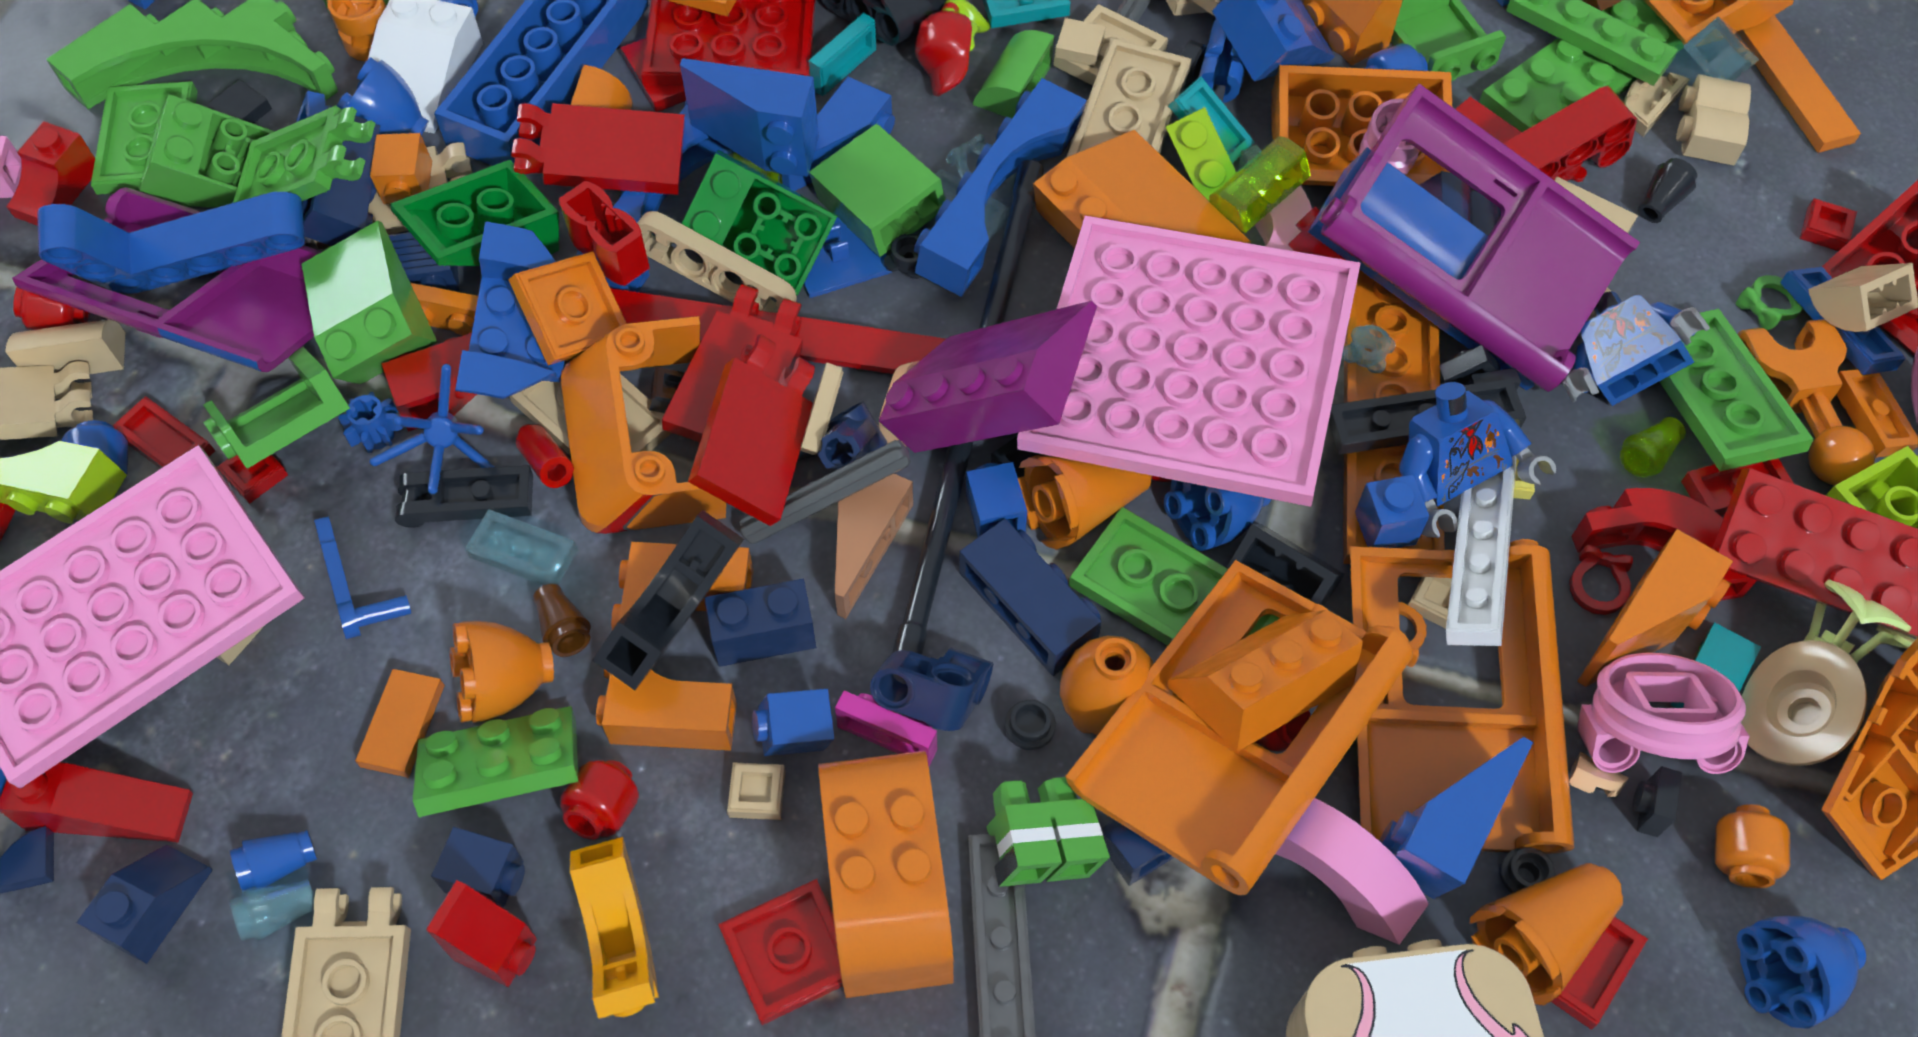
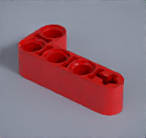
(1591, 127)

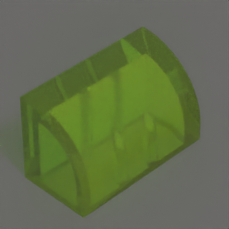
(1262, 183)

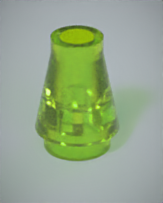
(1651, 448)

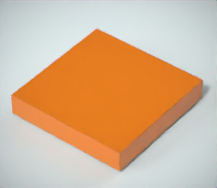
(567, 305)

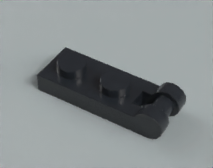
(465, 495)

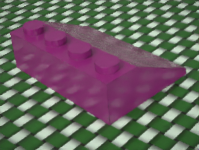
(990, 381)

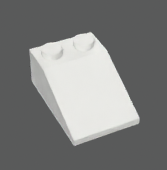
(428, 47)

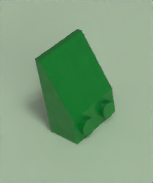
(453, 215)

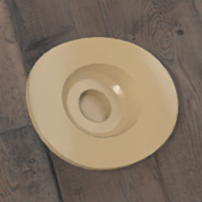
(1804, 703)

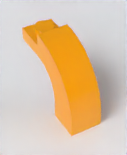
(615, 929)

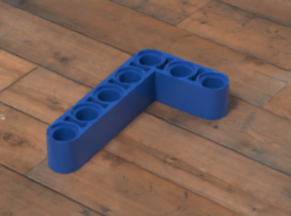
(172, 249)

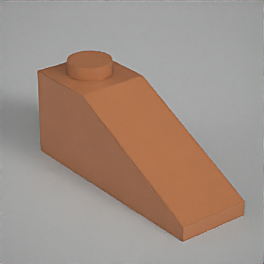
(865, 532)

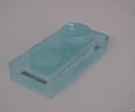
(521, 548)

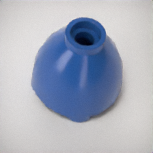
(385, 100)
(1211, 514)
(1800, 968)

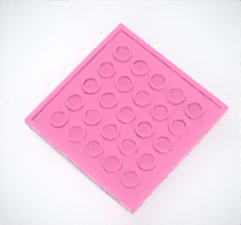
(1202, 359)

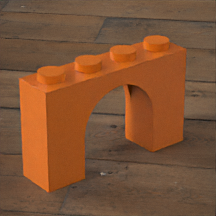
(664, 709)

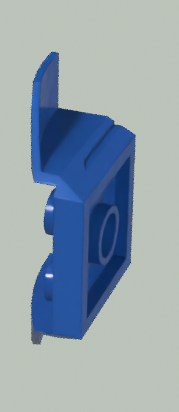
(502, 346)

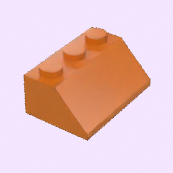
(1271, 676)

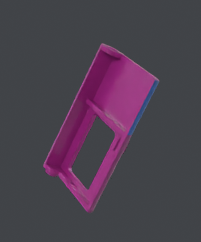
(244, 315)

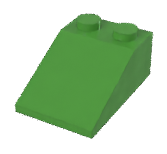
(363, 306)

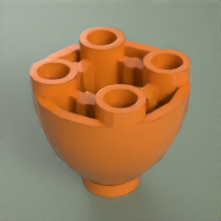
(496, 668)
(1101, 679)

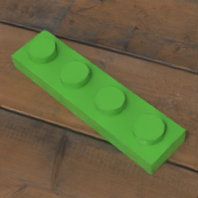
(1599, 35)

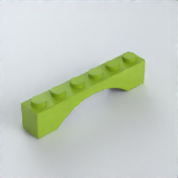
(60, 481)

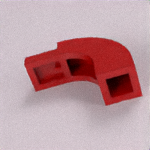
(1649, 520)

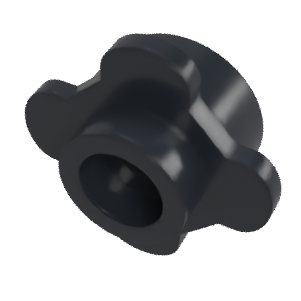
(901, 248)

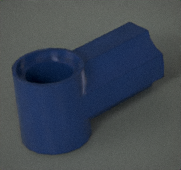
(850, 437)

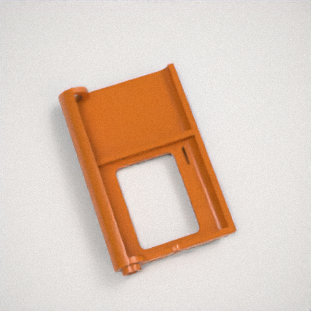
(1422, 750)
(1190, 790)

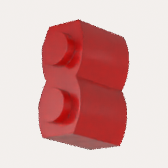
(605, 231)

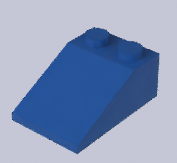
(1272, 35)
(755, 113)
(1448, 832)

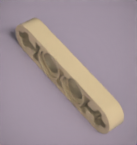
(715, 259)

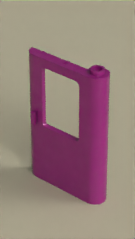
(1533, 273)

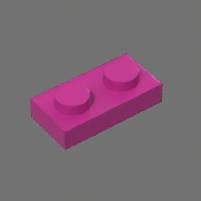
(884, 727)

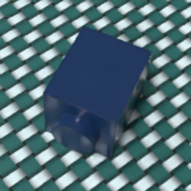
(481, 863)

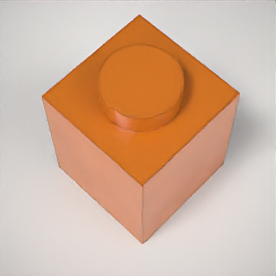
(400, 166)

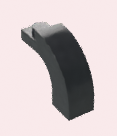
(668, 600)

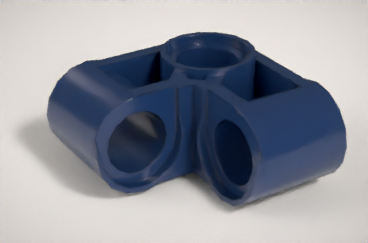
(936, 690)

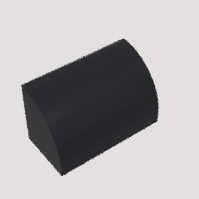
(1287, 564)

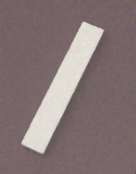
(1481, 562)

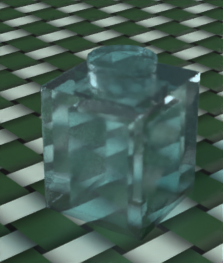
(1721, 51)

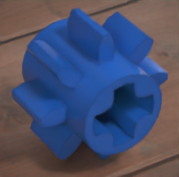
(370, 422)

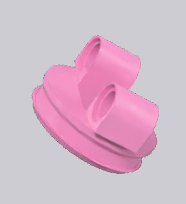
(1625, 723)

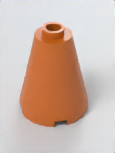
(1074, 496)
(1551, 925)

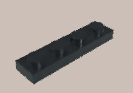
(1386, 420)

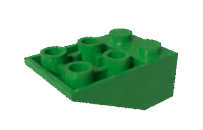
(759, 219)

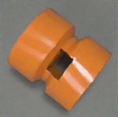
(356, 24)

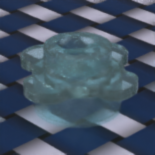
(1372, 338)

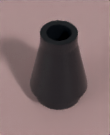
(1668, 187)

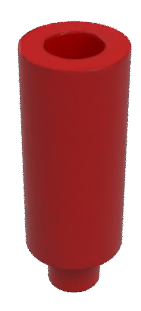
(544, 456)

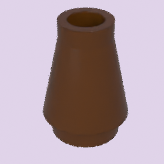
(561, 621)

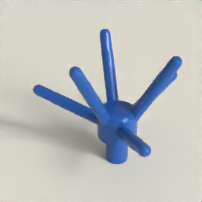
(439, 431)

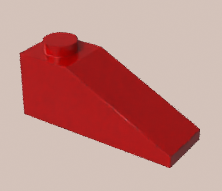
(97, 804)

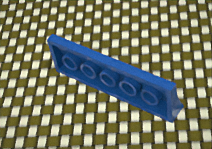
(1419, 222)

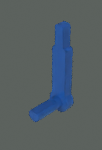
(352, 617)

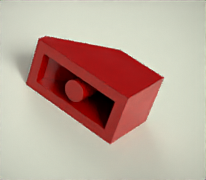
(482, 935)

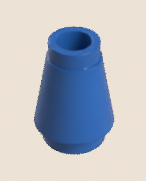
(271, 858)

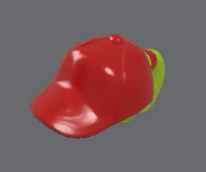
(946, 41)

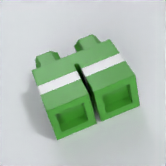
(1045, 838)

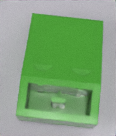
(197, 154)

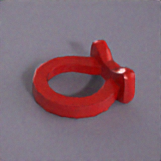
(1619, 567)

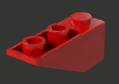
(417, 376)

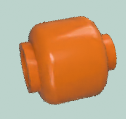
(1752, 846)

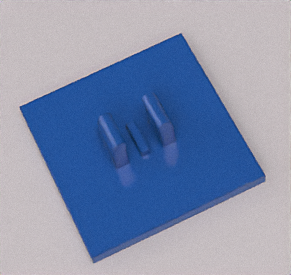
(843, 262)

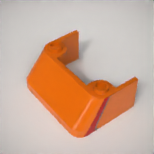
(611, 483)

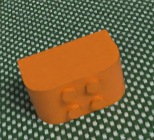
(886, 874)

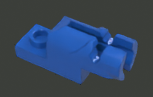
(1222, 64)

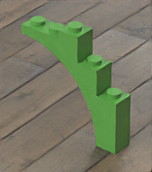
(194, 37)

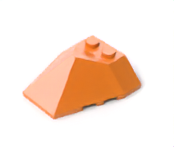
(1877, 786)

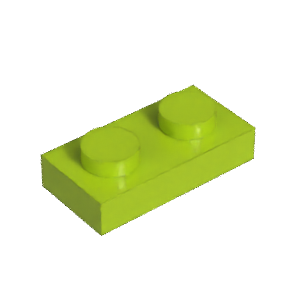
(1201, 151)

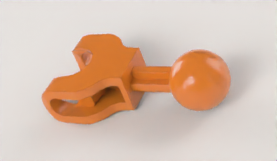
(1808, 383)

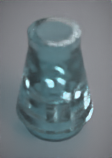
(270, 908)

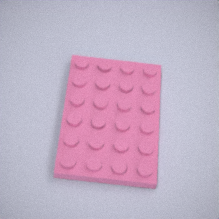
(127, 610)

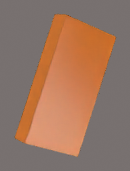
(399, 723)

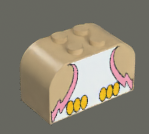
(1418, 994)

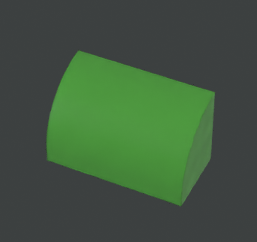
(1017, 70)

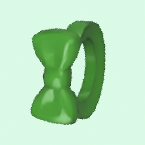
(1767, 316)

